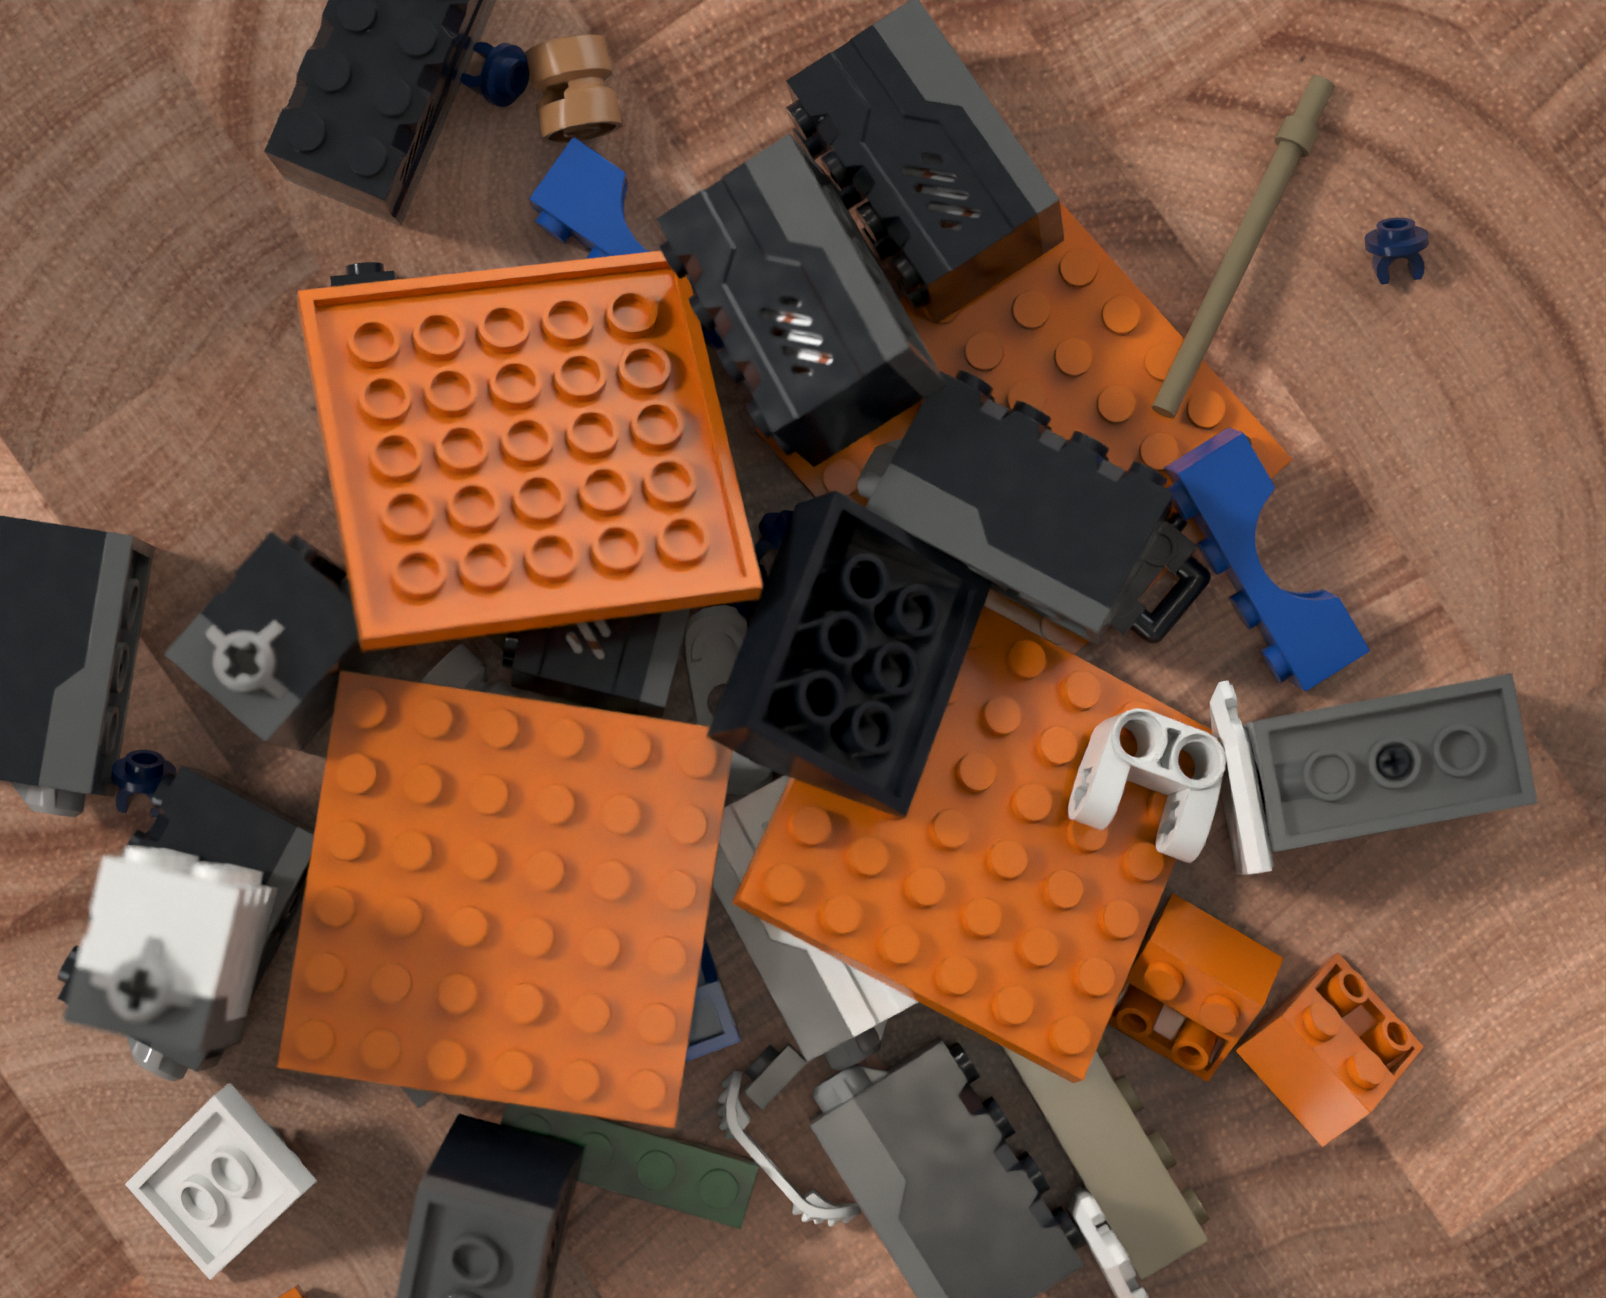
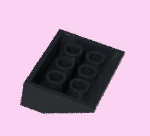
(850, 655)

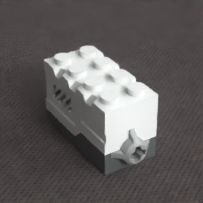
(171, 949)
(821, 998)

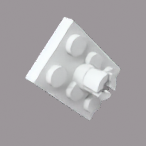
(221, 1181)

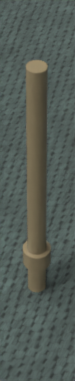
(1294, 141)

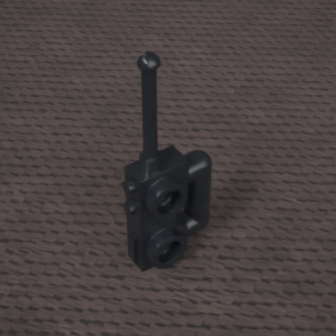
(1174, 553)

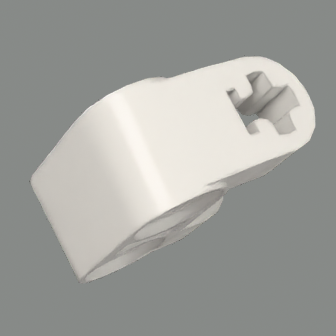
(1155, 766)

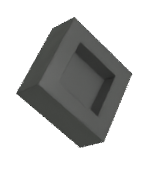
(772, 1072)

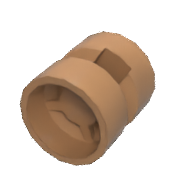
(572, 80)

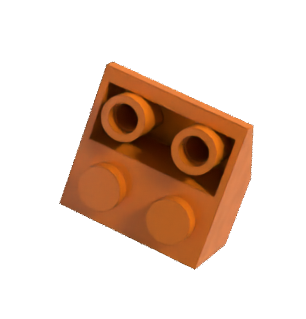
(1194, 988)
(1330, 1050)

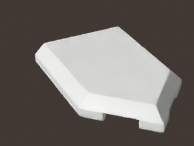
(1240, 786)
(1104, 1245)

